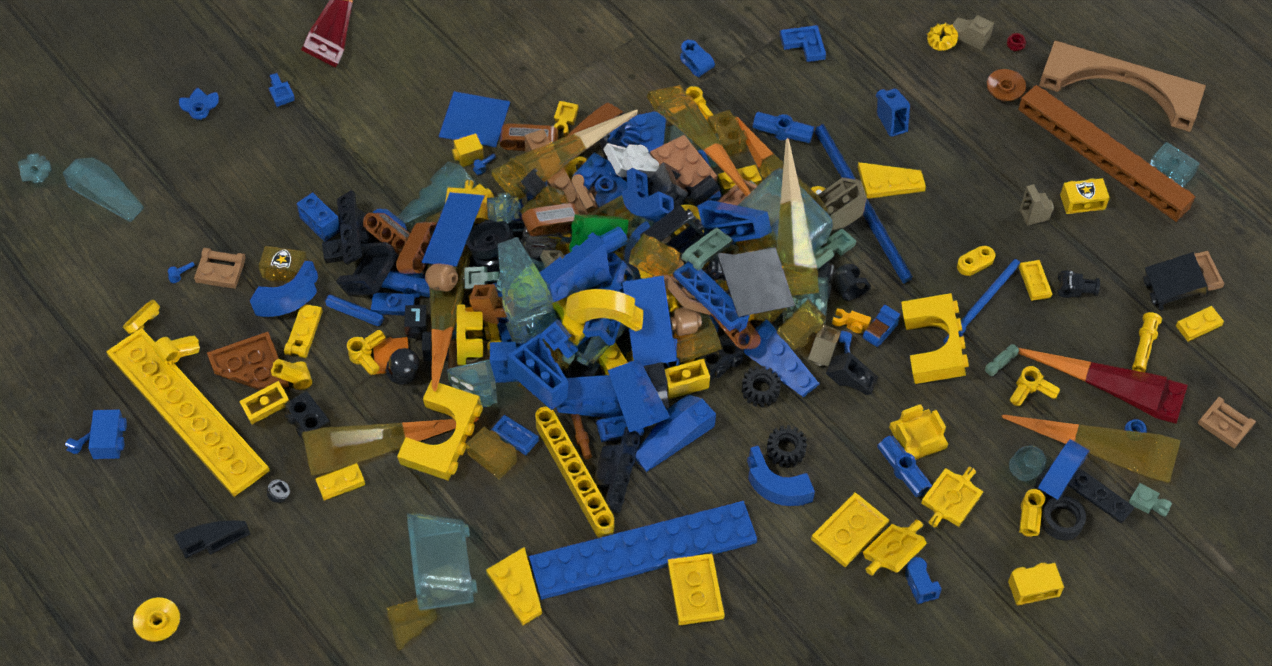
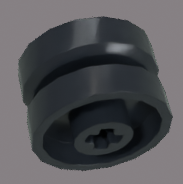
(484, 241)

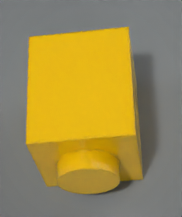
(467, 150)

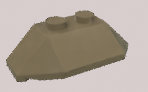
(844, 202)

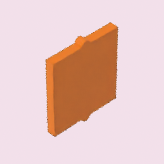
(385, 349)

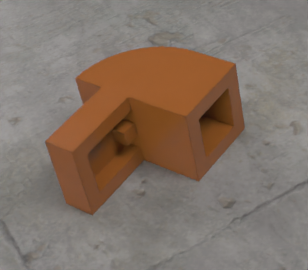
(486, 300)

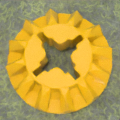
(947, 42)

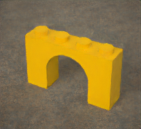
(948, 360)
(442, 458)

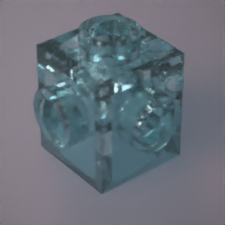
(29, 173)
(503, 208)

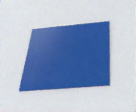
(474, 115)

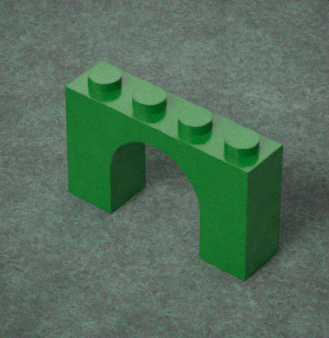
(586, 224)

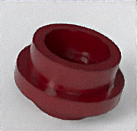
(1016, 42)

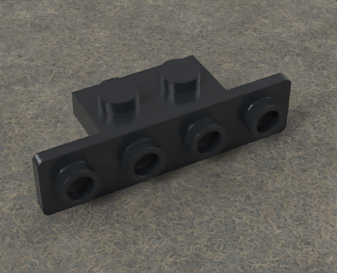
(352, 227)
(615, 469)
(1100, 496)

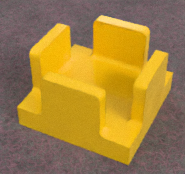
(468, 322)
(920, 431)

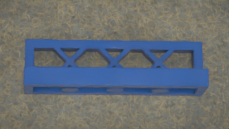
(710, 296)
(598, 326)

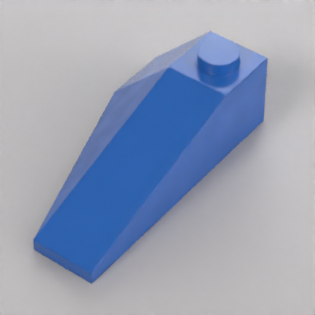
(688, 421)

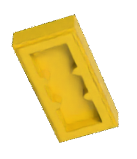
(1035, 280)

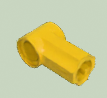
(172, 350)
(292, 372)
(1031, 513)

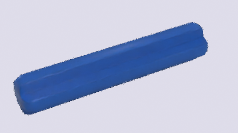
(354, 310)

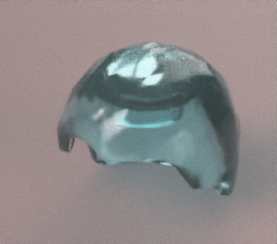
(1028, 463)

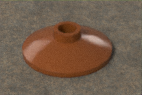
(1006, 84)

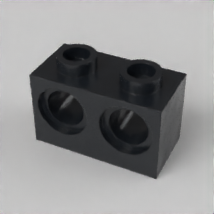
(722, 359)
(311, 416)

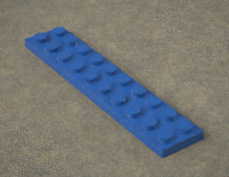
(641, 549)

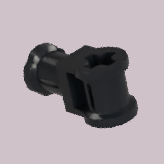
(1076, 284)

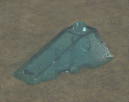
(102, 186)
(434, 195)
(522, 286)

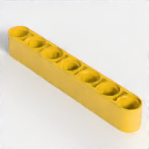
(574, 480)

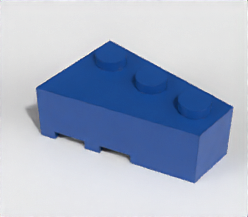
(735, 221)
(578, 270)
(538, 372)
(637, 396)

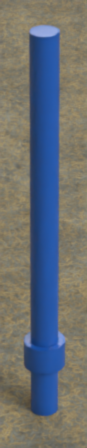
(987, 296)

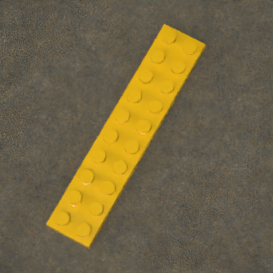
(188, 413)

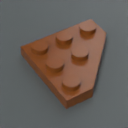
(247, 362)

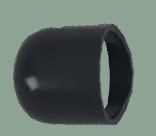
(847, 277)
(404, 366)

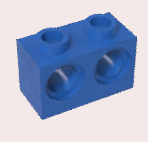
(318, 217)

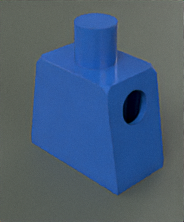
(893, 111)

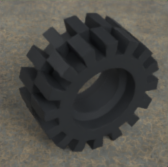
(761, 375)
(786, 457)

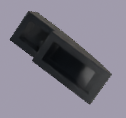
(211, 536)

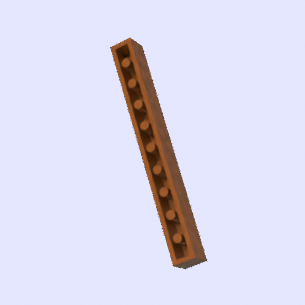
(1106, 153)

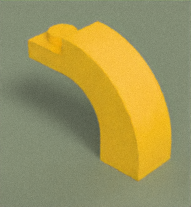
(604, 304)

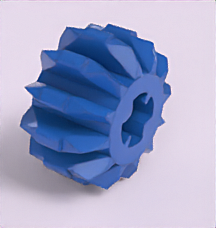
(625, 135)

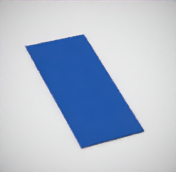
(453, 229)
(655, 339)

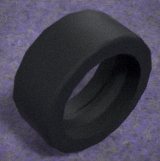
(1060, 532)

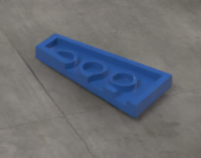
(777, 354)

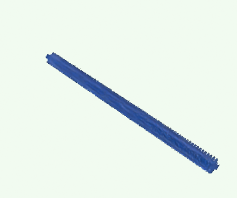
(869, 214)

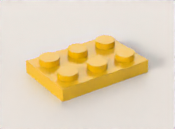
(850, 529)
(695, 589)

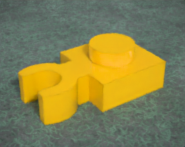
(565, 115)

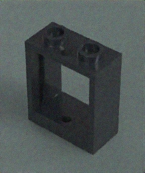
(671, 223)

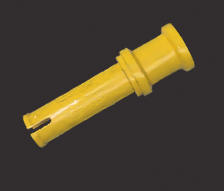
(1147, 334)

